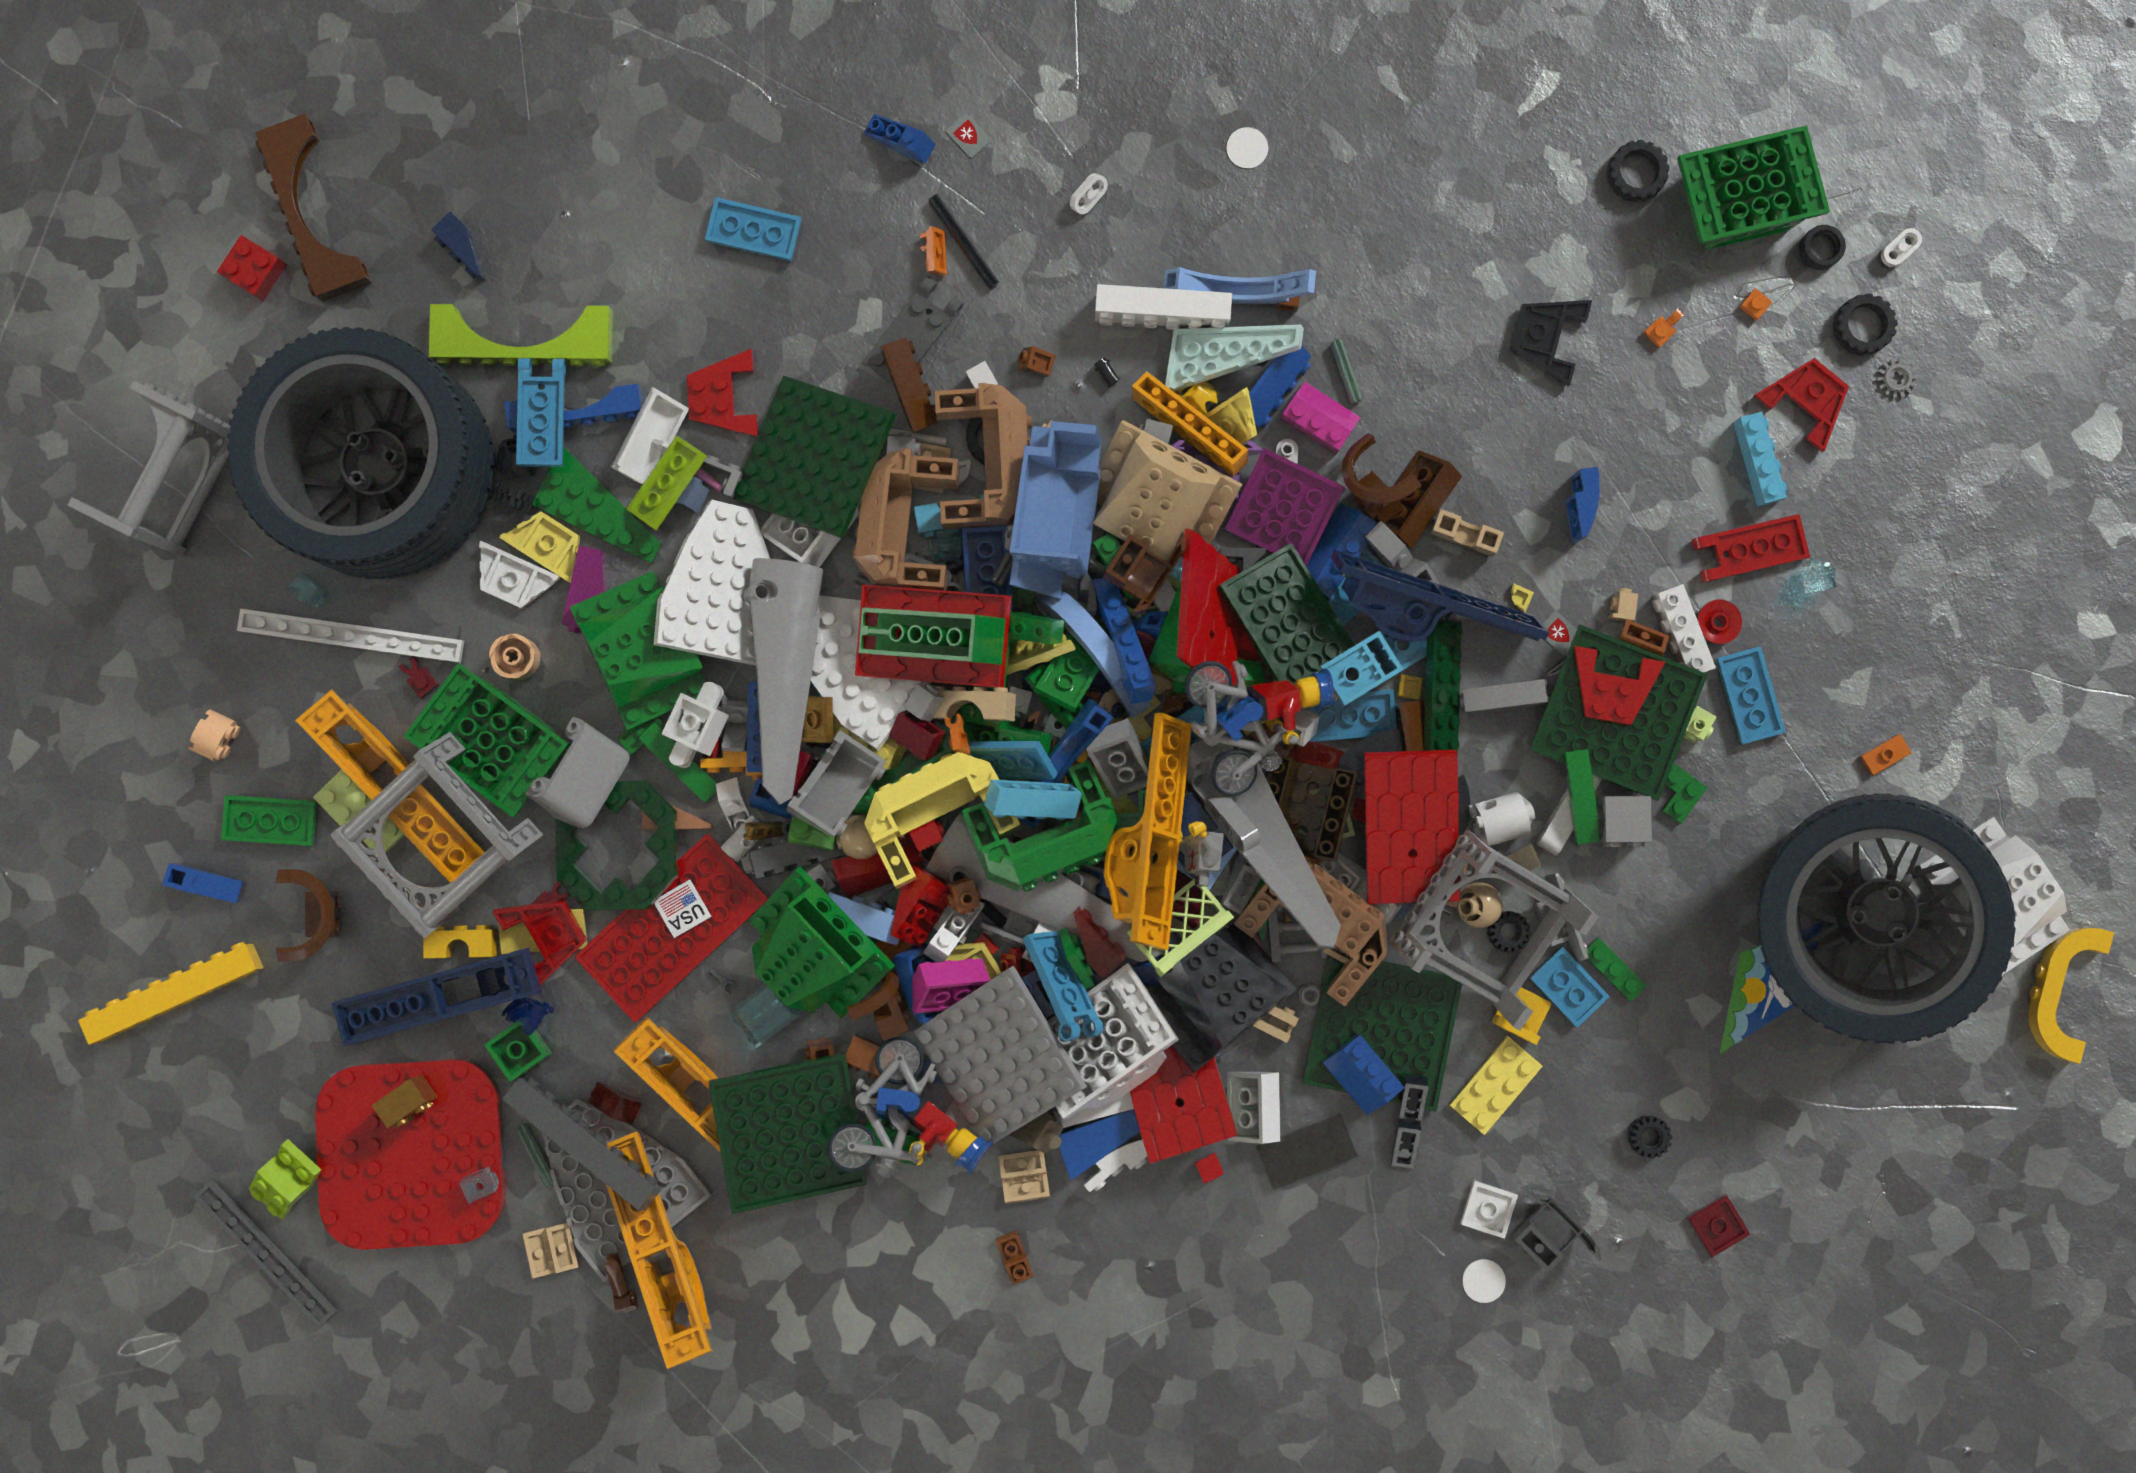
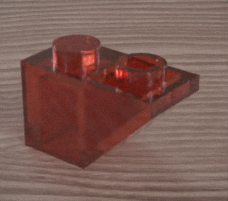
(614, 1103)

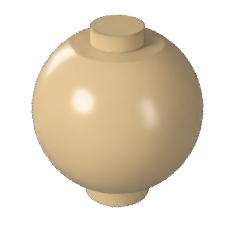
(856, 839)
(1480, 905)

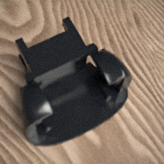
(1383, 741)

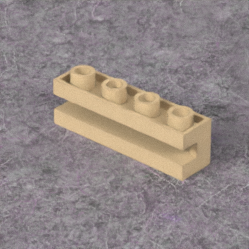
(1278, 1023)

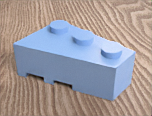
(868, 917)

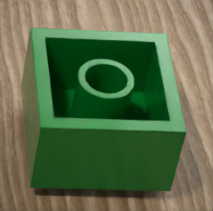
(517, 1052)

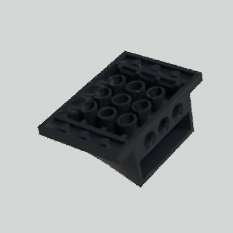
(1218, 994)

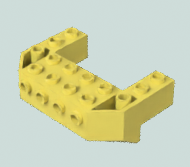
(924, 798)

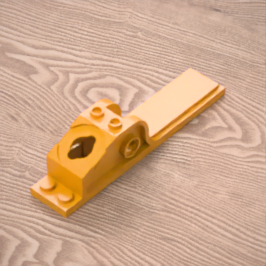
(419, 814)
(1154, 833)
(671, 1078)
(647, 1235)

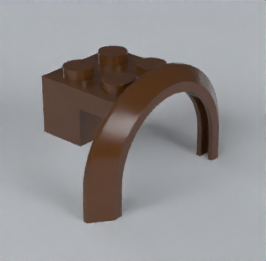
(1371, 492)
(1141, 571)
(320, 914)
(888, 1008)

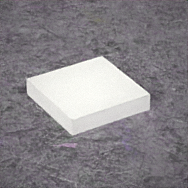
(1488, 1209)

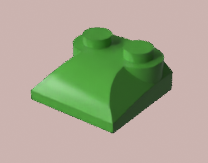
(807, 835)

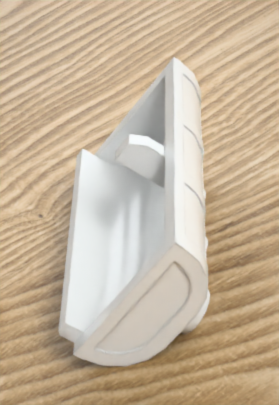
(649, 436)

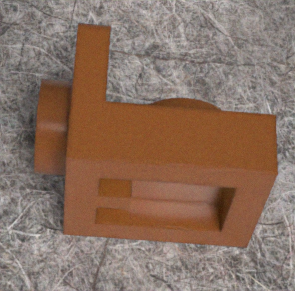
(1036, 360)

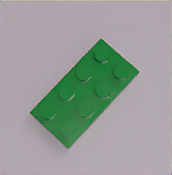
(269, 820)

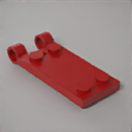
(1755, 547)

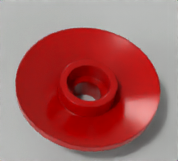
(1727, 614)

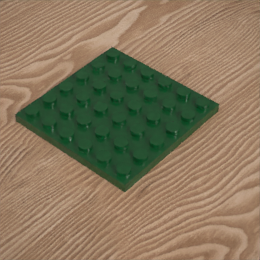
(813, 456)
(1622, 754)
(1400, 1016)
(778, 1131)

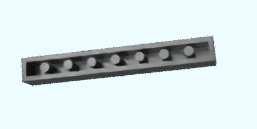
(582, 1143)

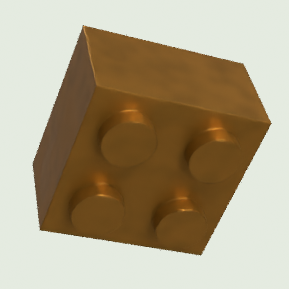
(405, 1101)

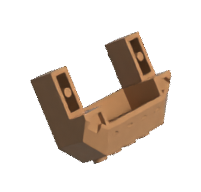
(1004, 444)
(886, 516)
(1360, 935)

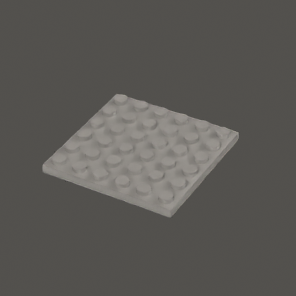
(999, 1057)

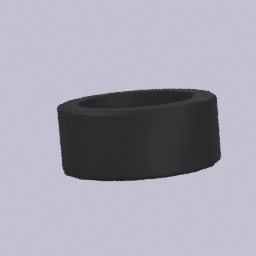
(1833, 234)

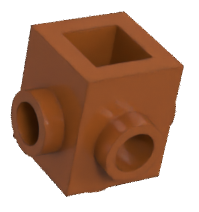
(962, 888)

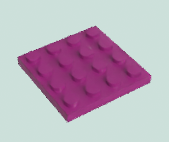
(1284, 506)

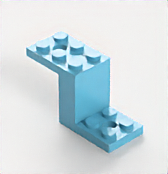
(1375, 662)

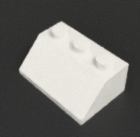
(1254, 1106)

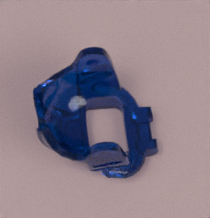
(528, 1012)

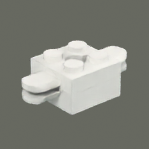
(687, 719)

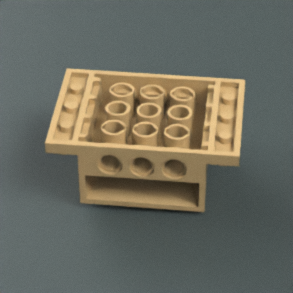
(1159, 492)

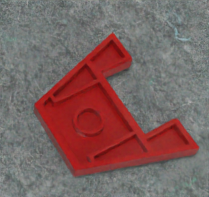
(1816, 392)
(713, 396)
(1611, 696)
(551, 928)

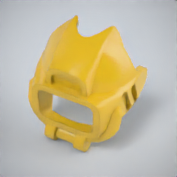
(1199, 395)

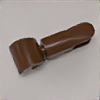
(624, 1299)

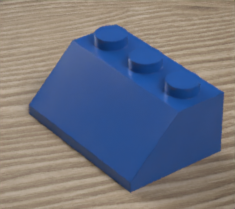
(1363, 1074)

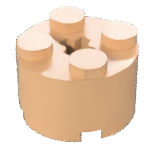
(506, 666)
(213, 736)

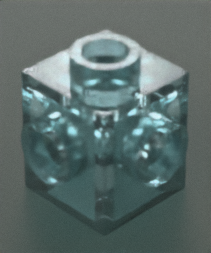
(1817, 576)

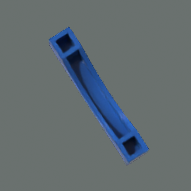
(619, 403)
(1133, 664)
(1078, 736)

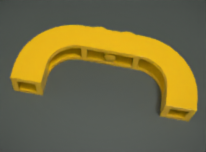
(2048, 988)

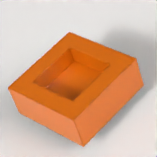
(1755, 304)

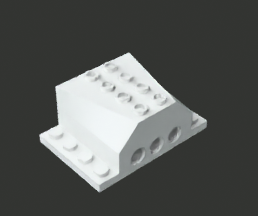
(2033, 888)
(1126, 1049)

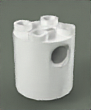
(1502, 818)

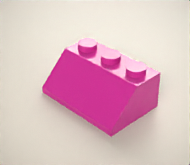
(1320, 418)
(945, 983)

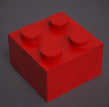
(251, 268)

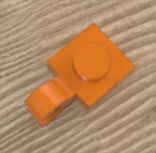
(1662, 329)
(959, 738)

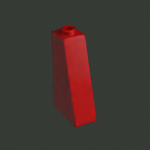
(863, 875)

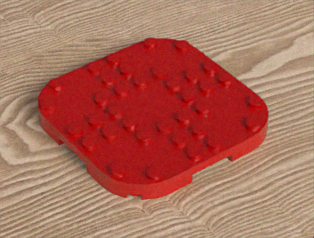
(403, 1182)

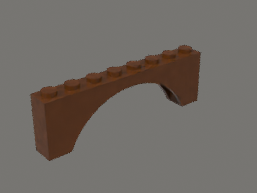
(285, 152)

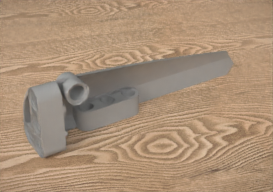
(785, 647)
(1266, 842)
(1048, 902)

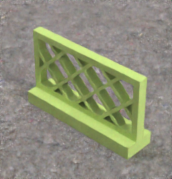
(1197, 937)

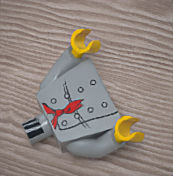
(1201, 852)

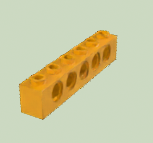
(1190, 424)

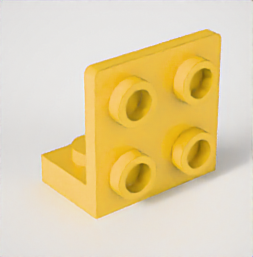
(1530, 1029)

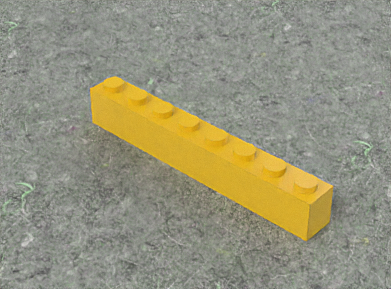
(171, 993)

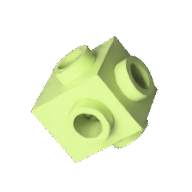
(1700, 725)

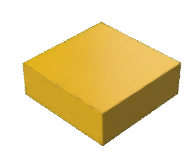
(1409, 687)

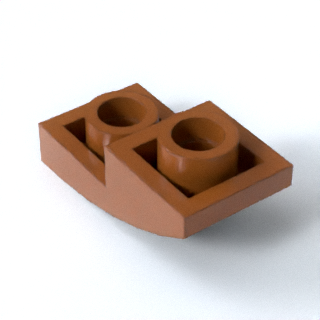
(1014, 1257)

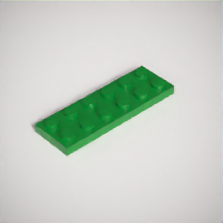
(1070, 674)

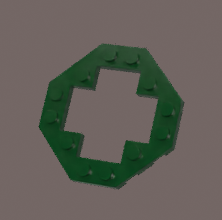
(617, 894)

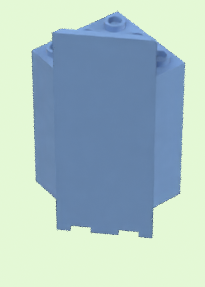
(1055, 507)

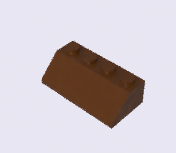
(908, 384)
(1437, 482)
(1410, 721)

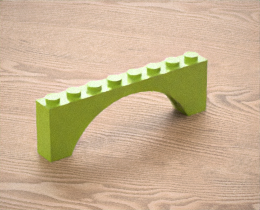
(584, 342)

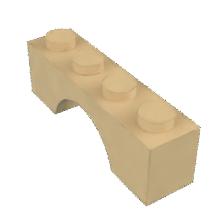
(993, 705)

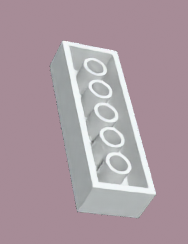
(1162, 307)

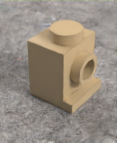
(1623, 605)

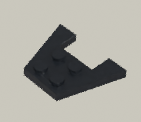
(1539, 333)

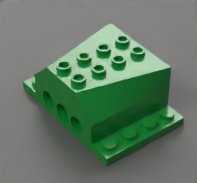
(1753, 187)
(620, 637)
(500, 736)
(813, 949)

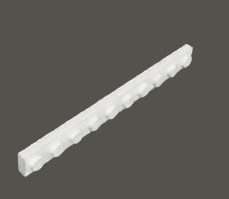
(350, 635)

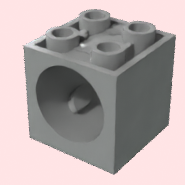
(1624, 820)

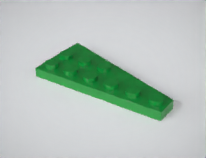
(585, 503)

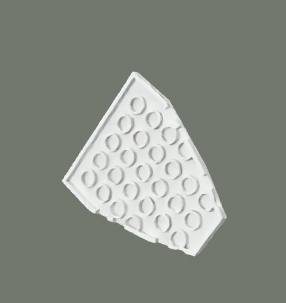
(704, 595)
(860, 703)

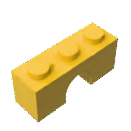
(480, 942)

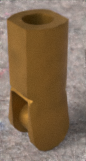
(765, 830)

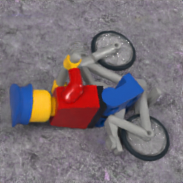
(1209, 688)
(854, 1145)

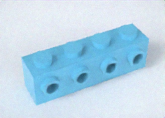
(1760, 459)
(1032, 799)

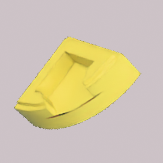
(1520, 597)

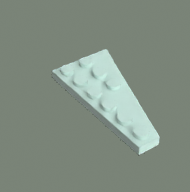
(1213, 352)

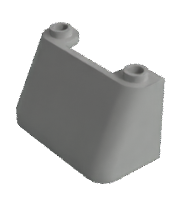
(582, 777)
(836, 785)

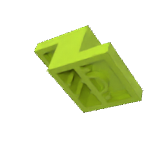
(284, 1179)

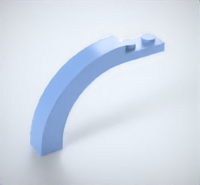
(1245, 290)
(1094, 641)

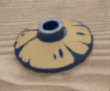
(1111, 702)

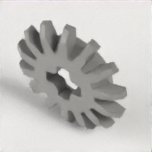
(1902, 370)

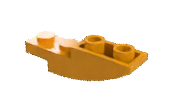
(733, 760)

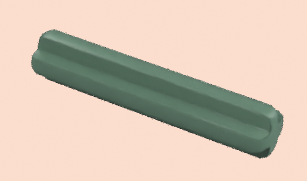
(1346, 371)
(535, 1154)

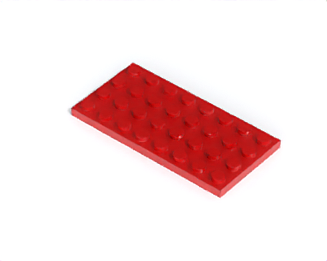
(638, 955)

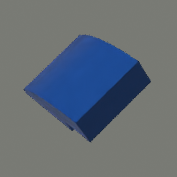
(1583, 503)
(906, 965)

